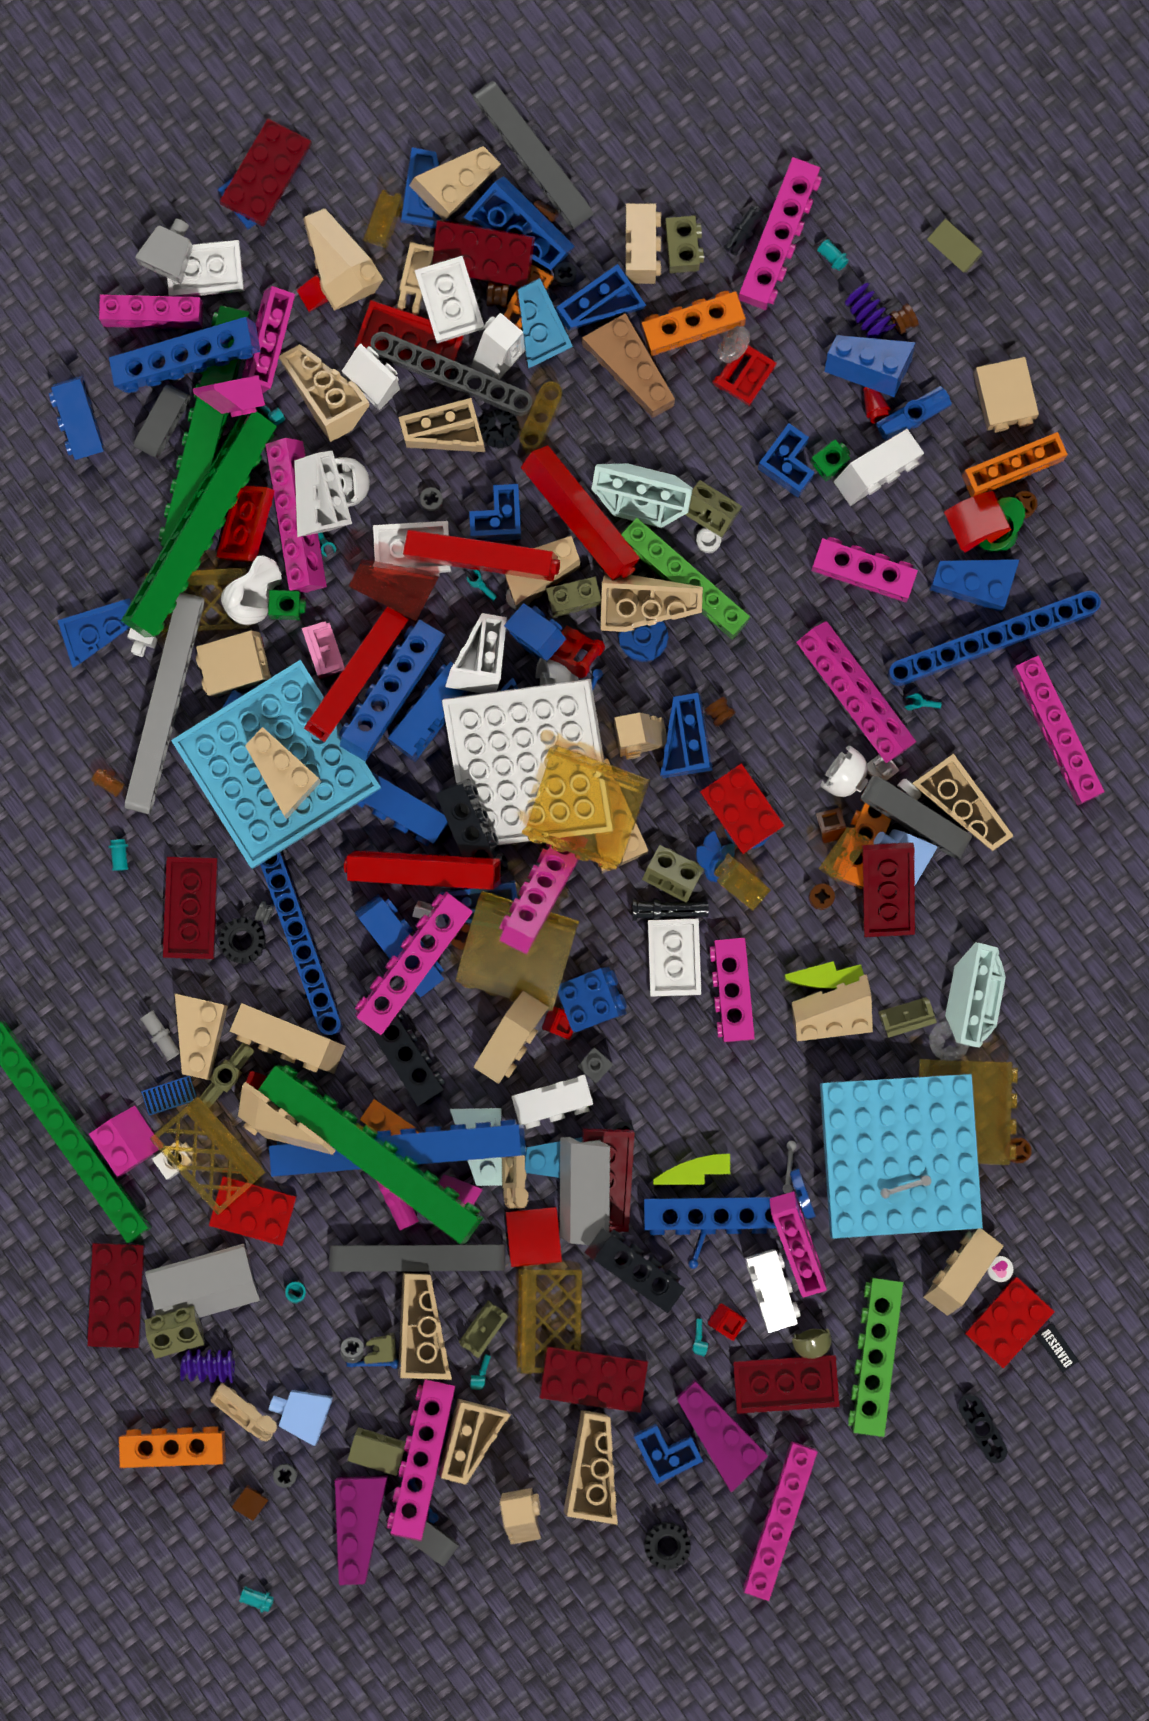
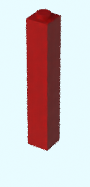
(580, 513)
(481, 555)
(356, 674)
(423, 869)

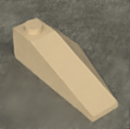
(343, 266)
(328, 395)
(645, 601)
(275, 1123)

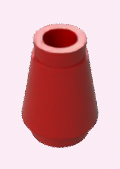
(875, 405)

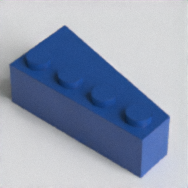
(510, 211)
(390, 933)

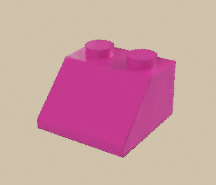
(234, 396)
(125, 1141)

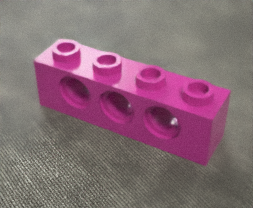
(151, 311)
(271, 329)
(873, 581)
(735, 950)
(798, 1244)

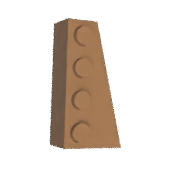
(626, 358)

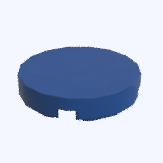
(644, 642)
(802, 1194)

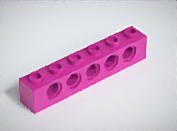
(801, 174)
(301, 553)
(856, 691)
(1058, 730)
(537, 898)
(381, 1018)
(443, 1396)
(779, 1521)

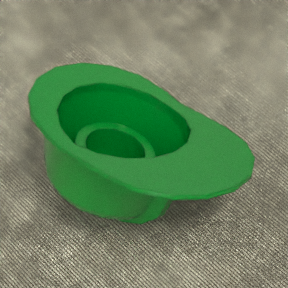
(1015, 516)

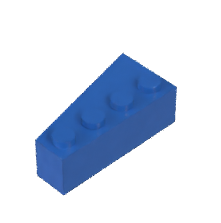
(425, 717)

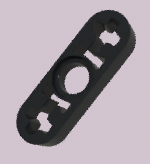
(978, 1407)

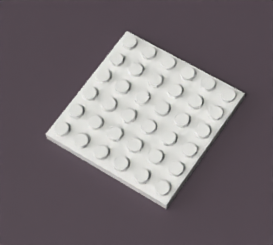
(504, 744)

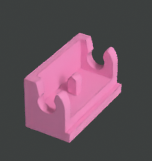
(323, 649)

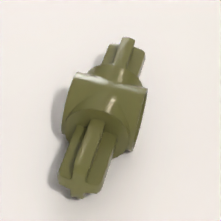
(235, 1064)

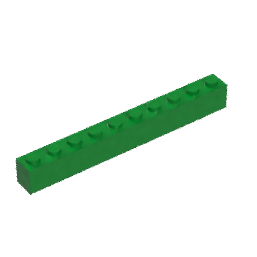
(204, 434)
(198, 524)
(70, 1137)
(371, 1154)

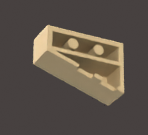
(444, 428)
(528, 589)
(639, 734)
(835, 1012)
(199, 1034)
(468, 1439)

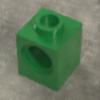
(828, 470)
(276, 599)

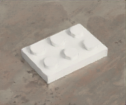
(211, 270)
(449, 299)
(390, 543)
(674, 957)

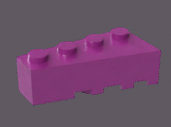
(726, 1442)
(357, 1519)

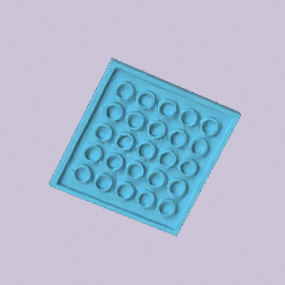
(236, 788)
(892, 1136)

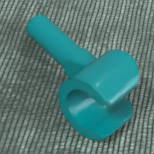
(274, 416)
(323, 541)
(481, 585)
(919, 702)
(699, 1347)
(478, 1381)

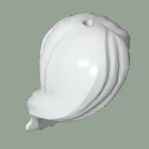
(248, 596)

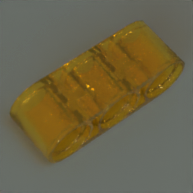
(541, 405)

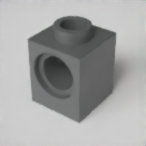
(595, 1065)

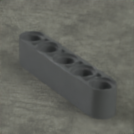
(916, 817)

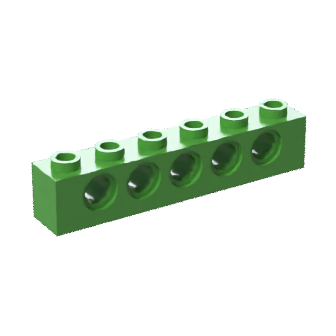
(674, 568)
(875, 1423)

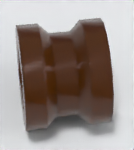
(497, 295)
(904, 319)
(1029, 502)
(720, 711)
(819, 899)
(460, 940)
(1023, 1150)

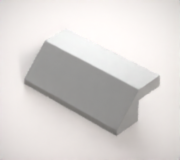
(583, 1189)
(206, 1282)

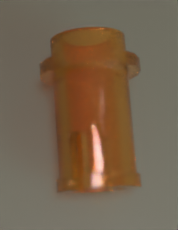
(107, 782)

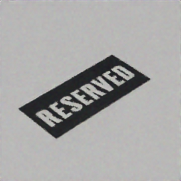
(1057, 1348)

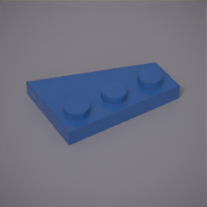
(414, 208)
(93, 630)

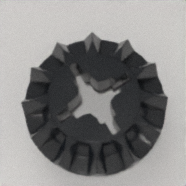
(493, 438)

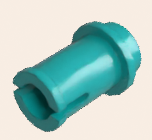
(833, 255)
(119, 854)
(256, 1599)

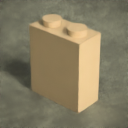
(1006, 394)
(232, 663)

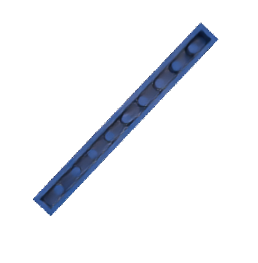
(399, 807)
(424, 1148)

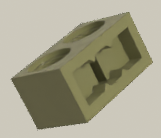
(677, 244)
(712, 509)
(574, 597)
(670, 878)
(174, 1332)

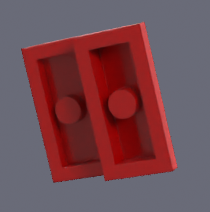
(977, 520)
(533, 1237)

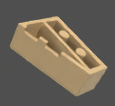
(455, 181)
(642, 243)
(283, 773)
(510, 1037)
(963, 1271)
(520, 1515)

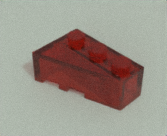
(395, 586)

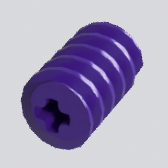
(868, 312)
(208, 1366)

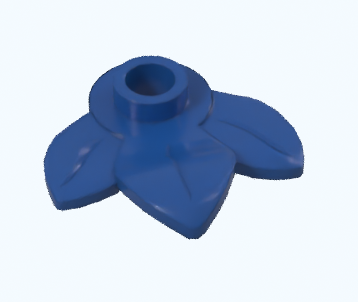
(712, 855)

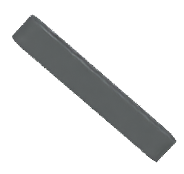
(532, 155)
(442, 364)
(417, 1257)

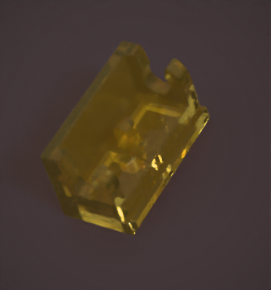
(384, 219)
(843, 854)
(741, 882)

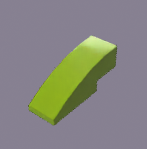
(825, 976)
(694, 1170)

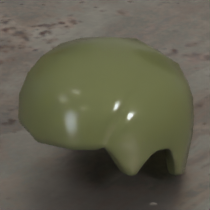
(812, 1343)

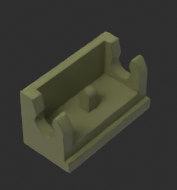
(955, 246)
(907, 1017)
(483, 1328)
(386, 1349)
(377, 1451)

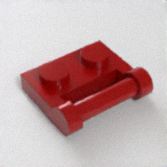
(751, 378)
(572, 646)

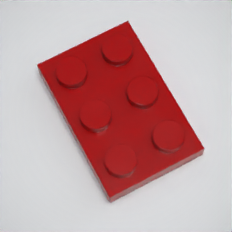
(246, 524)
(742, 809)
(255, 1213)
(1009, 1322)

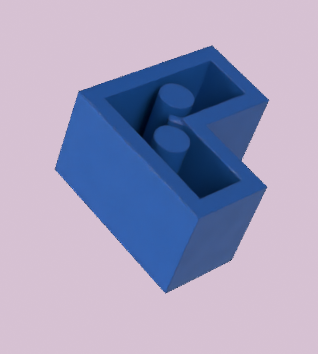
(781, 461)
(503, 521)
(535, 632)
(666, 1460)

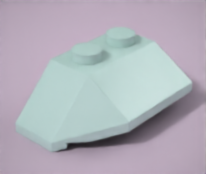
(641, 493)
(975, 995)

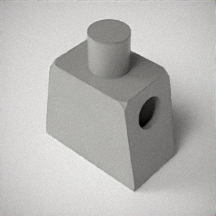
(167, 251)

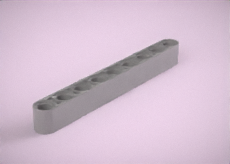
(164, 703)

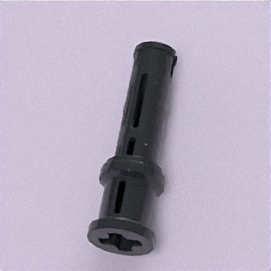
(657, 909)

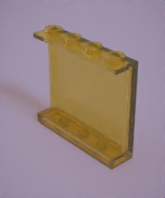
(586, 807)
(507, 971)
(992, 1104)

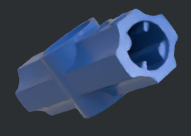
(926, 406)

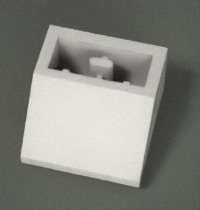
(373, 378)

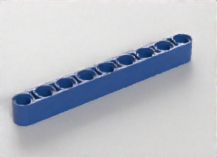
(1002, 629)
(303, 939)

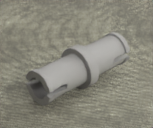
(160, 1035)

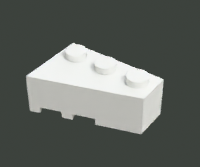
(499, 347)
(879, 466)
(319, 495)
(481, 658)
(552, 1101)
(772, 1290)

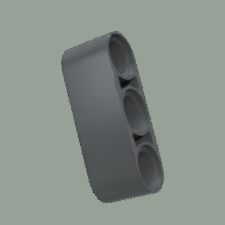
(162, 421)
(434, 1542)

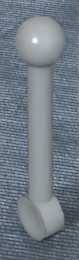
(791, 1146)
(925, 1181)

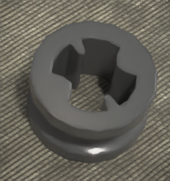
(434, 506)
(264, 912)
(352, 1358)
(277, 1473)

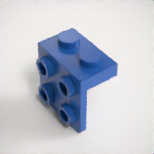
(592, 999)

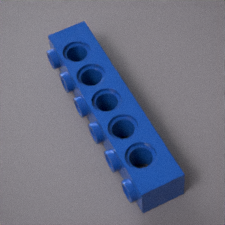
(125, 365)
(363, 742)
(682, 1206)

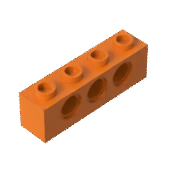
(660, 342)
(1014, 465)
(876, 825)
(132, 1455)

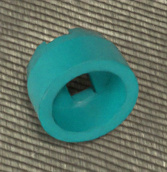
(298, 1288)

